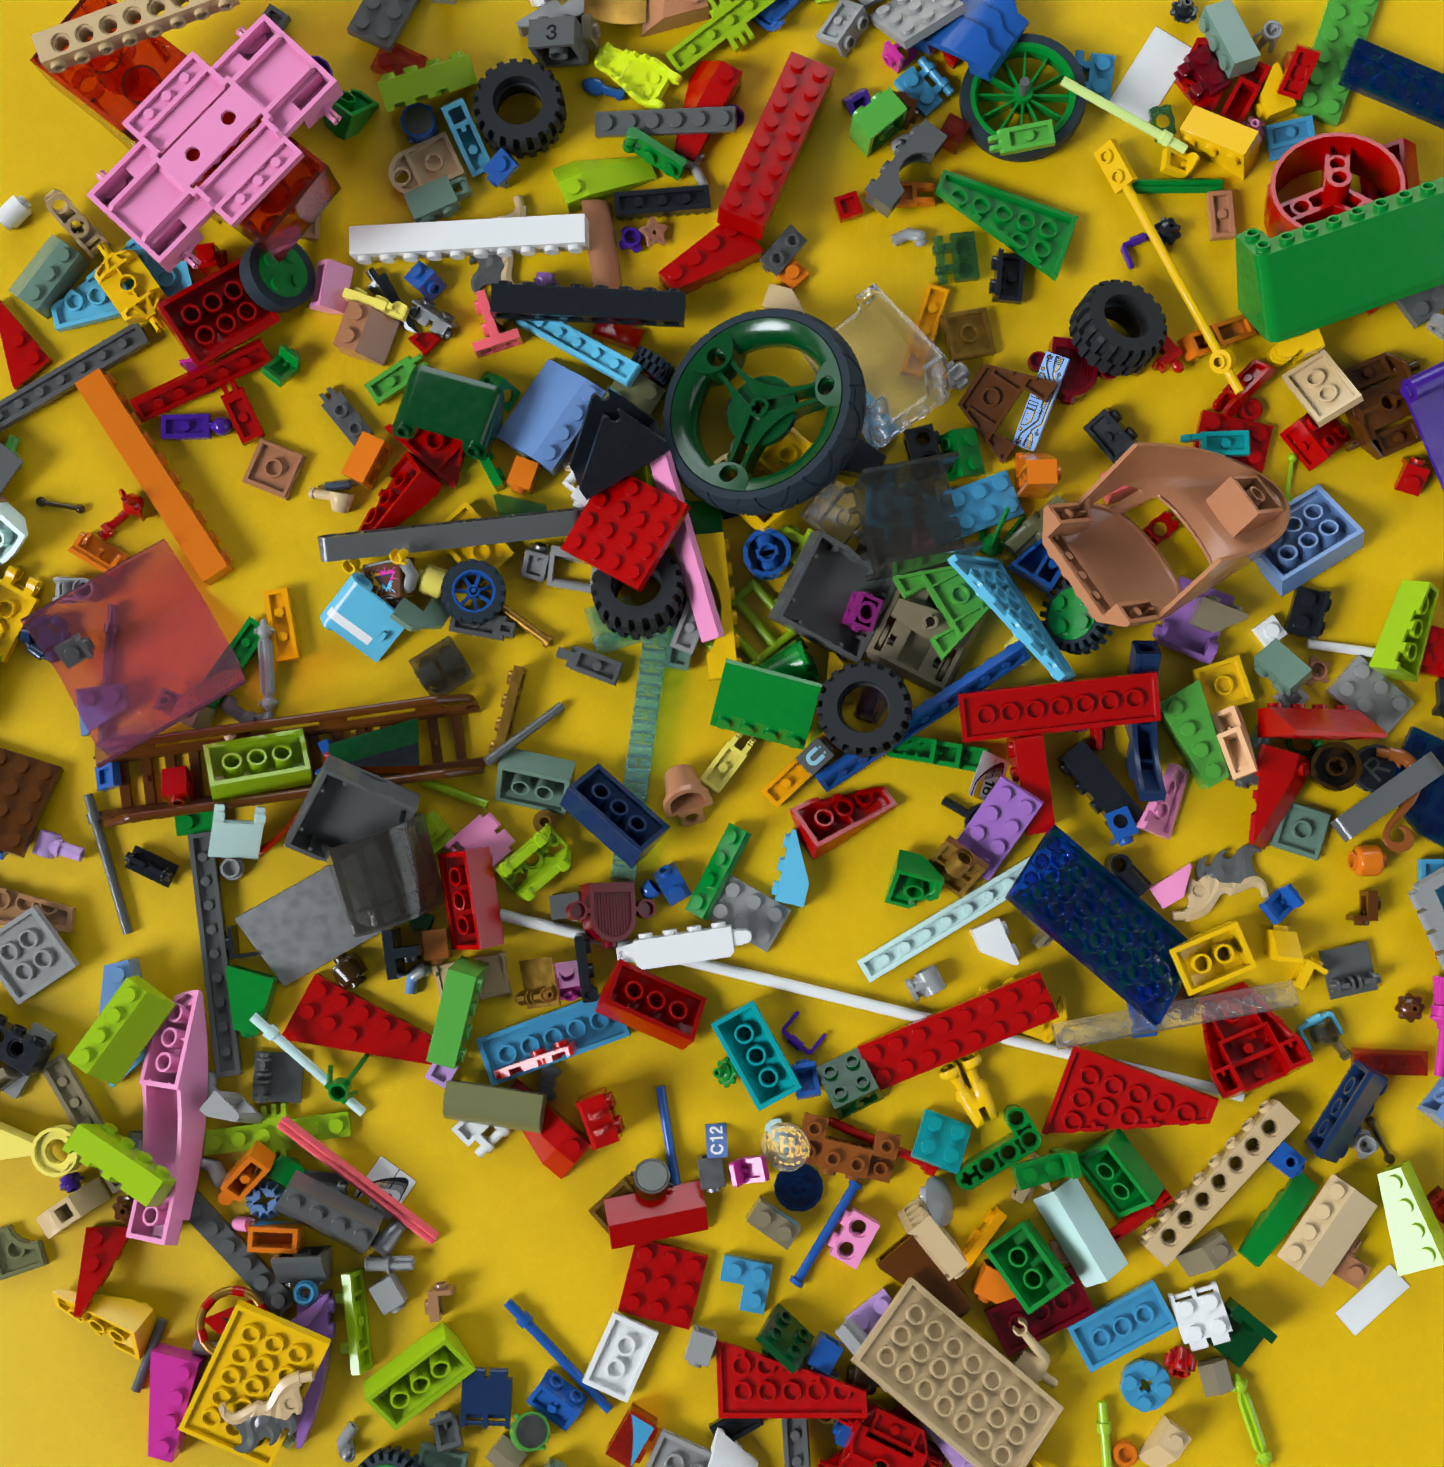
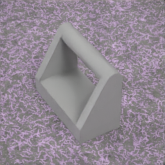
(557, 553)
(230, 1107)

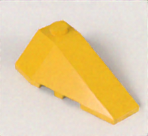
(117, 1317)

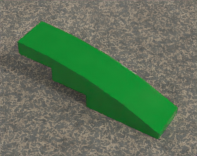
(938, 753)
(1277, 1219)

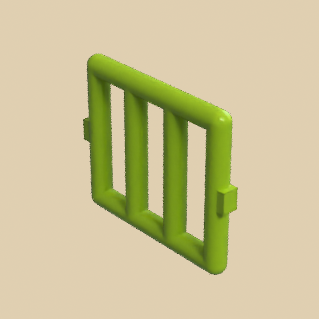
(774, 644)

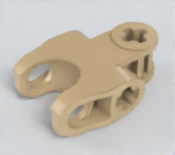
(85, 233)

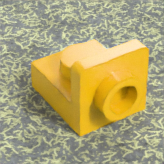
(1302, 973)

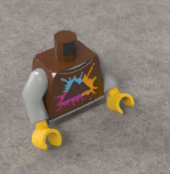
(390, 578)

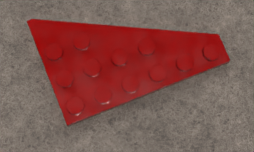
(1111, 1094)

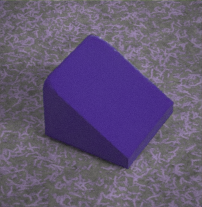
(856, 99)

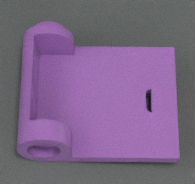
(1185, 639)

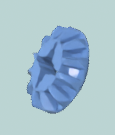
(269, 1188)

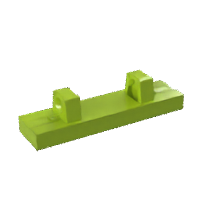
(357, 1323)

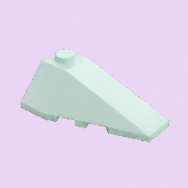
(12, 531)

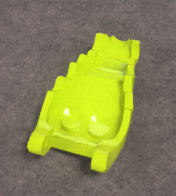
(639, 75)

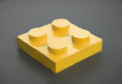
(1224, 684)

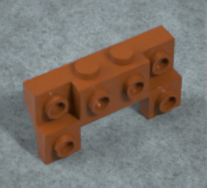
(850, 1157)

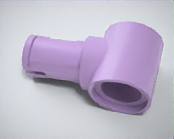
(52, 845)

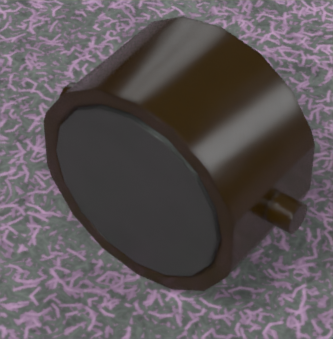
(651, 1179)

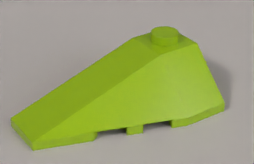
(600, 178)

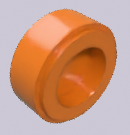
(1124, 1453)

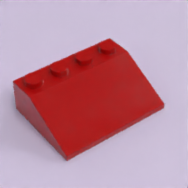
(214, 315)
(1315, 723)

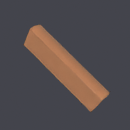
(602, 244)

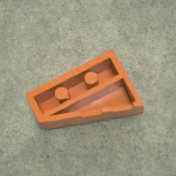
(1035, 474)

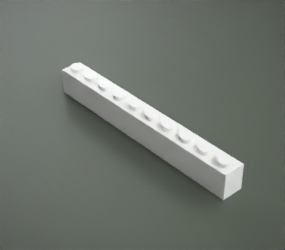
(469, 238)

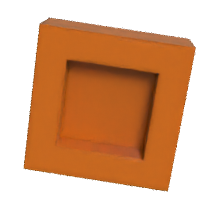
(792, 274)

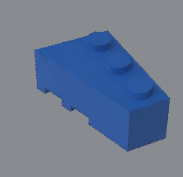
(1036, 568)

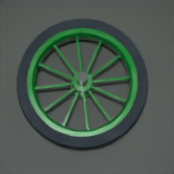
(1024, 97)

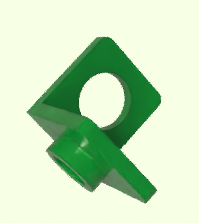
(503, 384)

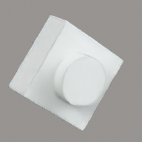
(1269, 630)

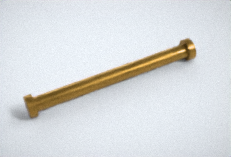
(518, 619)

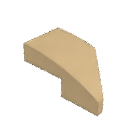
(781, 298)

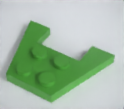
(953, 599)

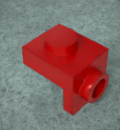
(1412, 475)

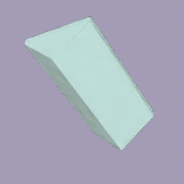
(1081, 1232)

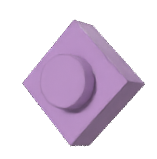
(440, 1074)

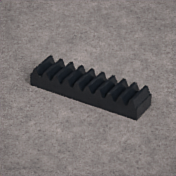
(662, 202)

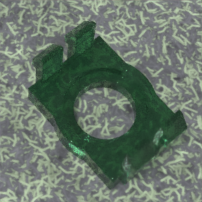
(1165, 110)

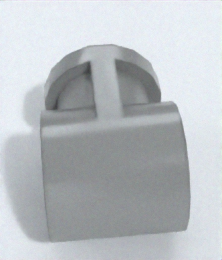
(926, 983)

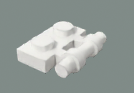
(470, 1132)

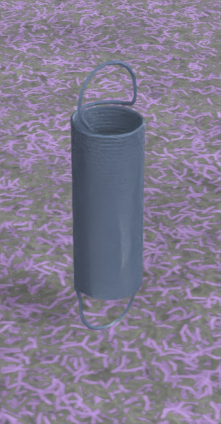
(338, 485)

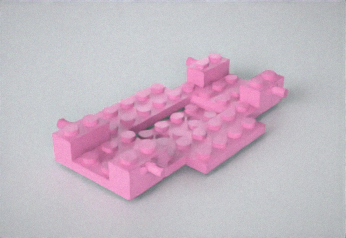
(152, 183)

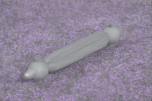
(266, 666)

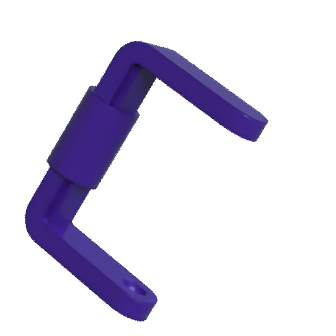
(1133, 241)
(795, 1042)

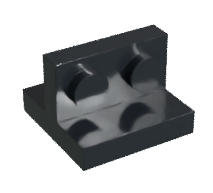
(396, 954)

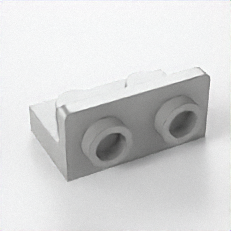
(844, 26)

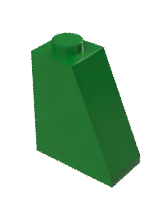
(249, 994)

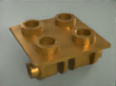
(538, 983)

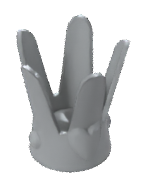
(1270, 33)

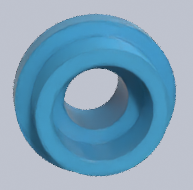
(300, 1298)

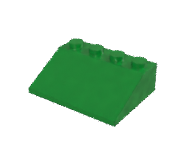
(765, 704)

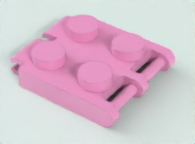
(482, 833)

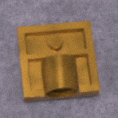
(957, 865)

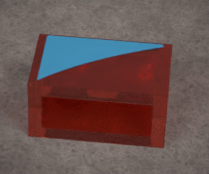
(632, 1435)

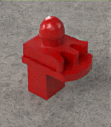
(1170, 358)

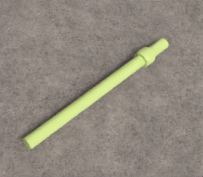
(1163, 137)

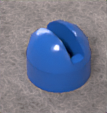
(649, 890)

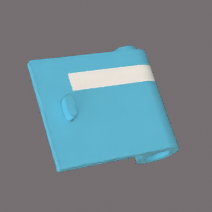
(361, 617)

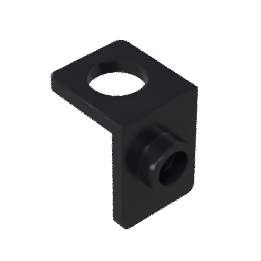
(232, 944)

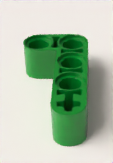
(994, 1151)

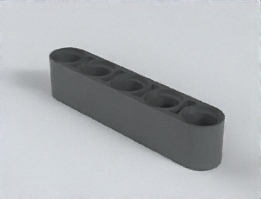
(1388, 796)

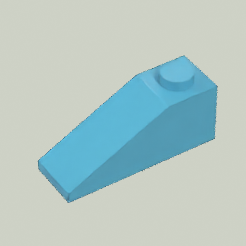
(466, 135)

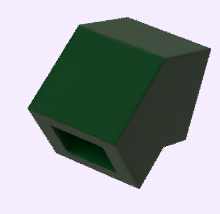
(424, 921)

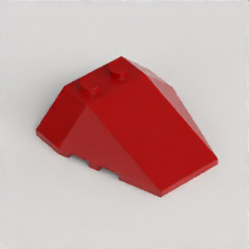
(1251, 1051)

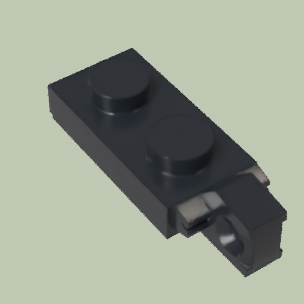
(585, 969)

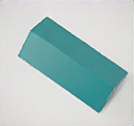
(756, 1055)

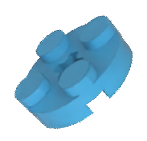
(1144, 1399)

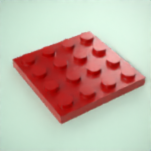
(626, 530)

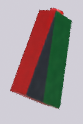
(382, 750)

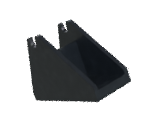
(614, 442)

